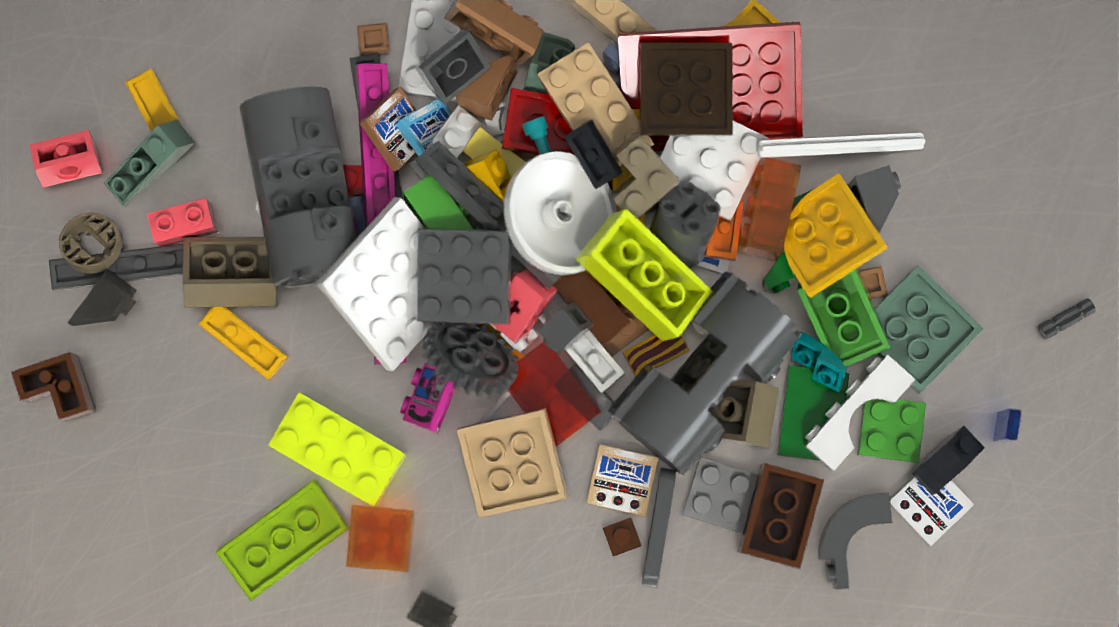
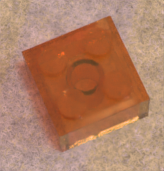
(380, 538)

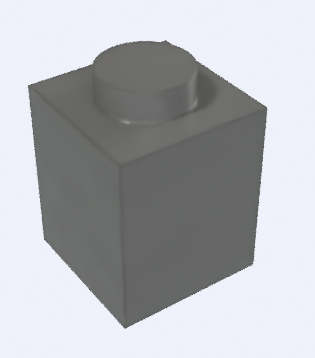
(565, 328)

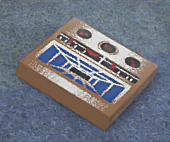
(383, 131)

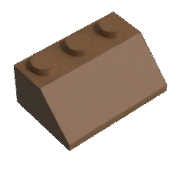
(497, 26)

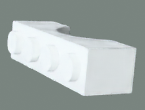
(832, 440)

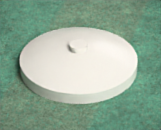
(554, 211)

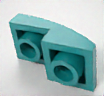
(826, 365)

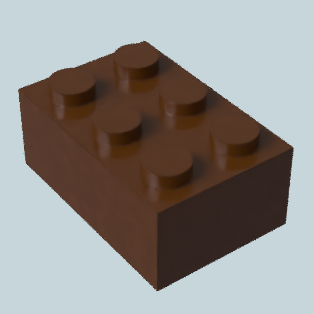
(780, 515)

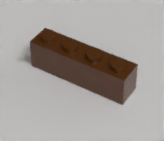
(595, 303)

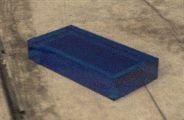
(1007, 425)

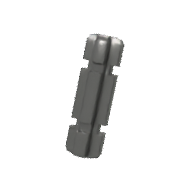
(1067, 318)

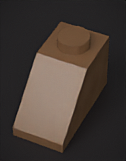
(489, 90)

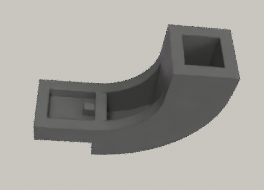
(842, 526)

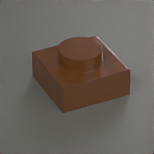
(622, 536)

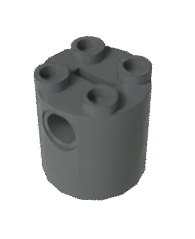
(686, 222)

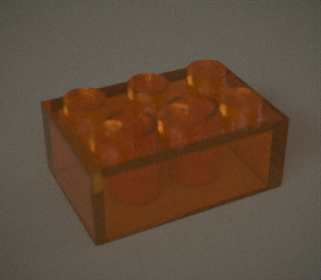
(769, 209)

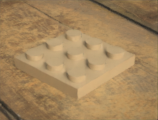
(512, 462)

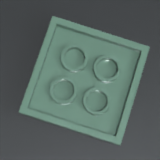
(924, 327)

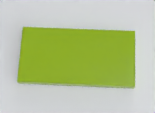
(282, 540)

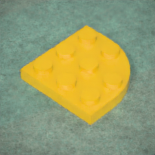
(829, 236)

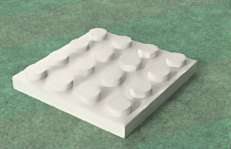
(378, 285)

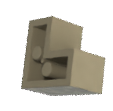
(649, 177)

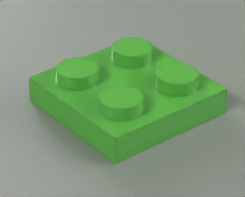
(892, 430)

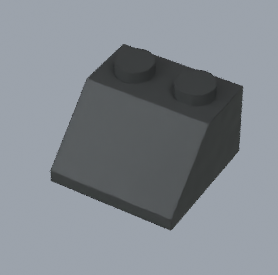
(453, 66)
(876, 193)

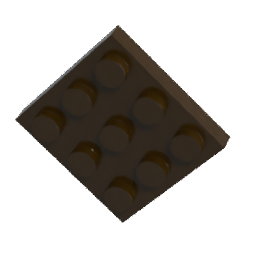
(686, 89)

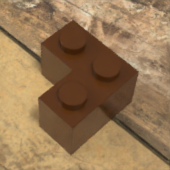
(59, 378)

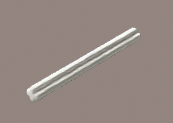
(840, 144)

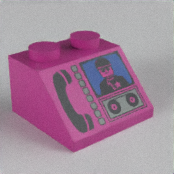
(429, 399)

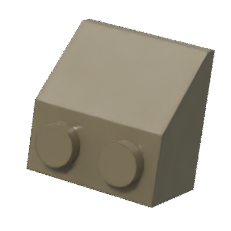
(747, 412)

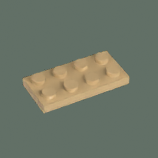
(586, 93)

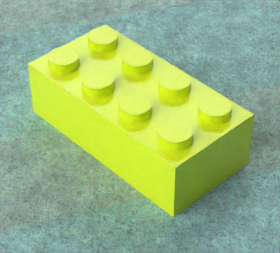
(644, 275)
(337, 450)

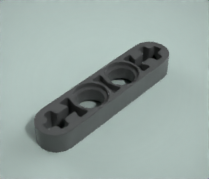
(658, 527)

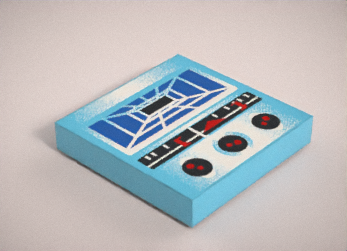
(423, 125)

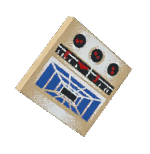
(622, 480)

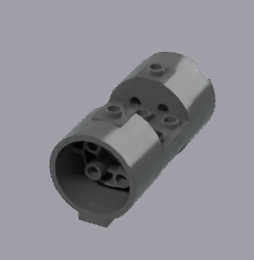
(298, 182)
(740, 336)

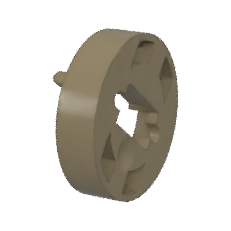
(86, 224)

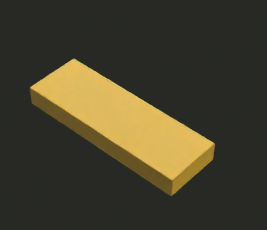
(243, 341)

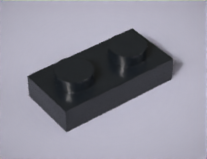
(593, 154)

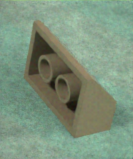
(227, 272)

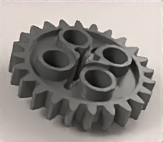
(470, 357)

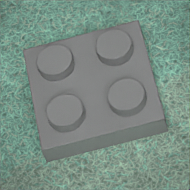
(720, 495)

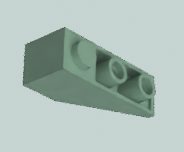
(149, 160)

